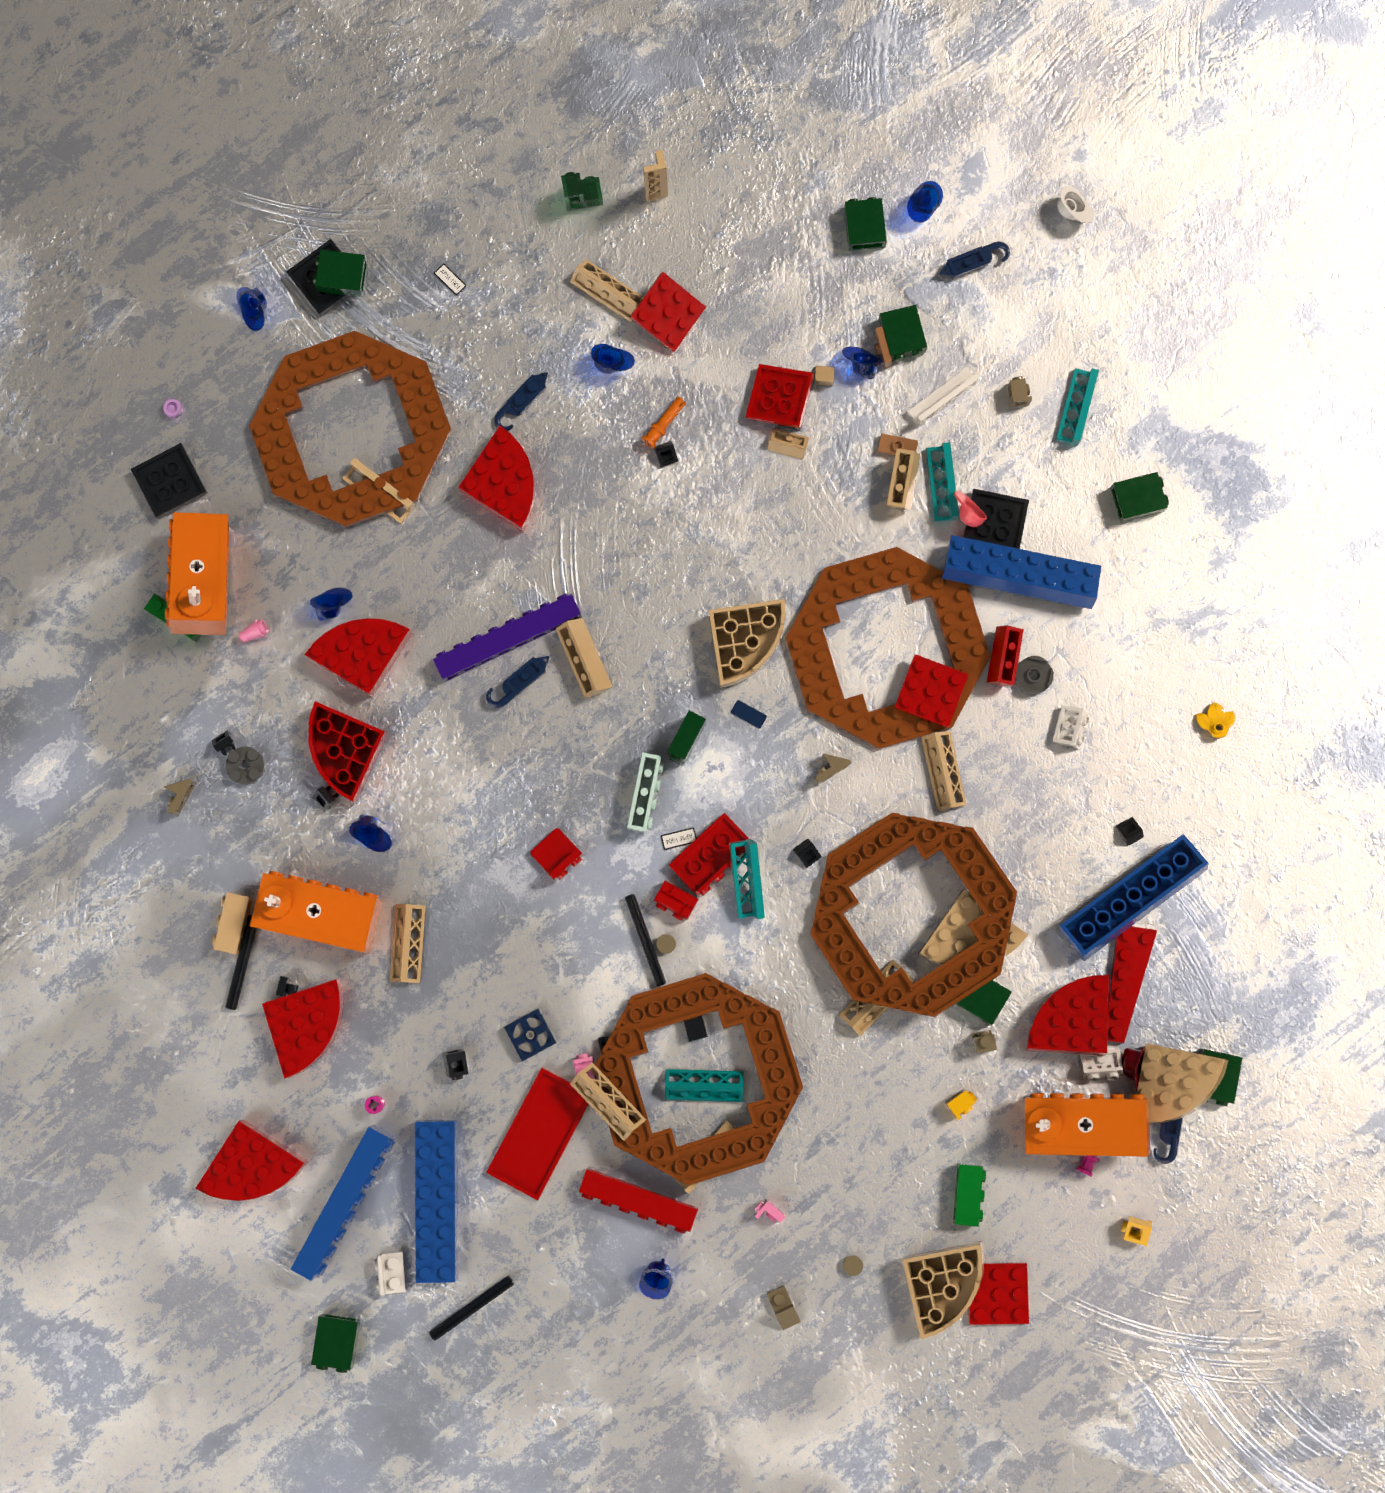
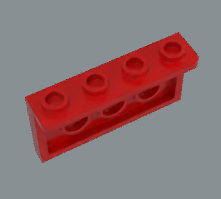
(709, 855)

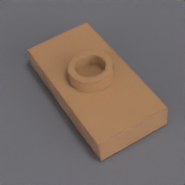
(881, 347)
(889, 444)

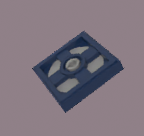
(530, 1034)

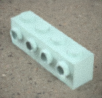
(645, 789)

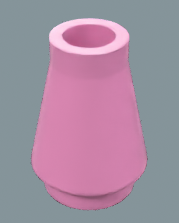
(254, 631)

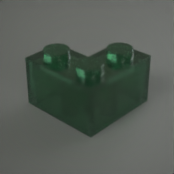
(580, 192)

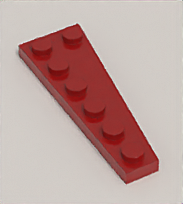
(1128, 970)

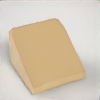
(824, 375)

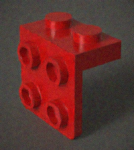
(557, 854)

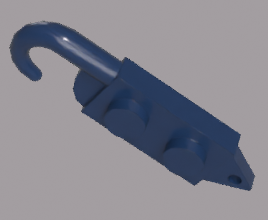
(973, 260)
(522, 398)
(519, 681)
(1170, 1134)

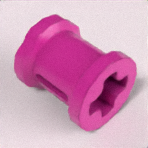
(369, 1101)
(1087, 1164)

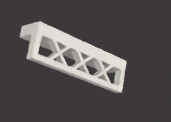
(943, 396)

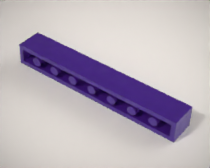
(506, 638)

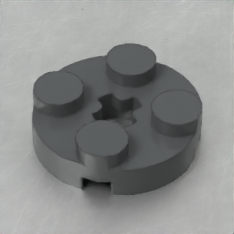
(1042, 669)
(236, 759)

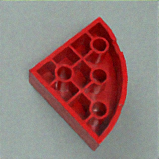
(502, 480)
(360, 651)
(343, 749)
(1073, 1019)
(305, 1025)
(250, 1166)

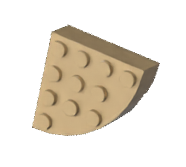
(745, 638)
(954, 935)
(1177, 1081)
(943, 1284)

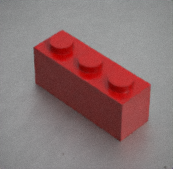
(1005, 655)

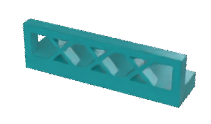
(1084, 406)
(949, 478)
(754, 879)
(704, 1089)

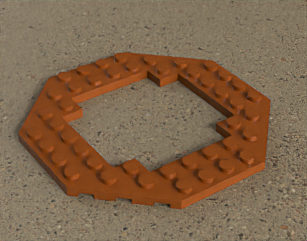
(321, 364)
(862, 578)
(957, 976)
(771, 1056)

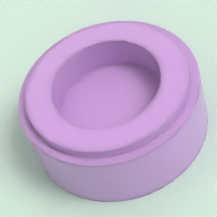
(172, 408)

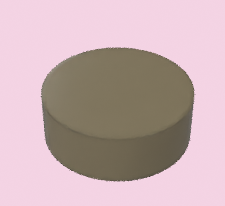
(666, 943)
(852, 1265)

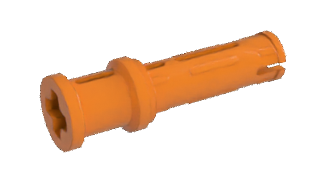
(658, 429)

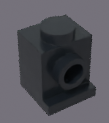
(461, 1068)

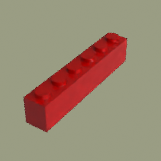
(639, 1200)

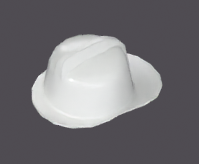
(1074, 206)

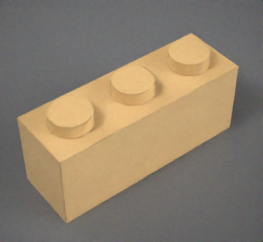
(903, 479)
(232, 923)

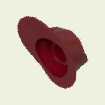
(1132, 1064)

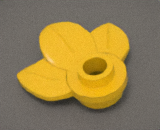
(1216, 717)

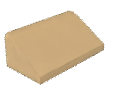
(787, 443)

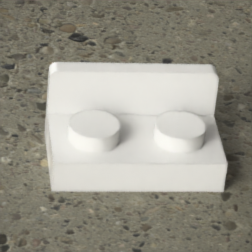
(1071, 726)
(1102, 1067)
(391, 1273)

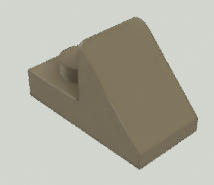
(835, 765)
(182, 790)
(783, 1307)

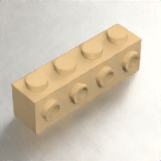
(583, 657)

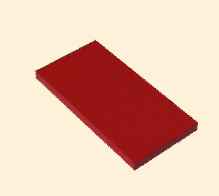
(538, 1134)

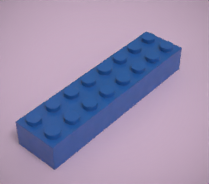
(1022, 572)
(1133, 897)
(436, 1201)
(342, 1203)

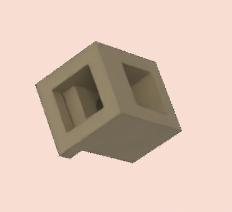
(1019, 392)
(984, 1041)

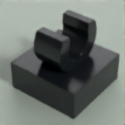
(223, 740)
(324, 798)
(284, 986)

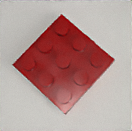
(667, 312)
(779, 396)
(931, 691)
(1001, 1295)

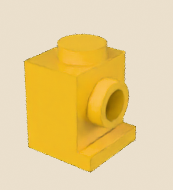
(961, 1103)
(1138, 1236)

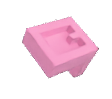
(582, 1062)
(772, 1212)

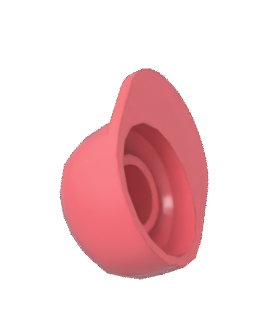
(969, 511)

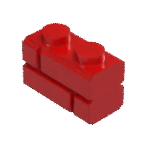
(675, 900)

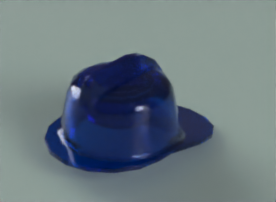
(924, 201)
(252, 306)
(611, 359)
(862, 361)
(330, 602)
(370, 833)
(656, 1280)

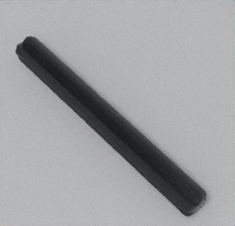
(645, 940)
(241, 966)
(471, 1308)

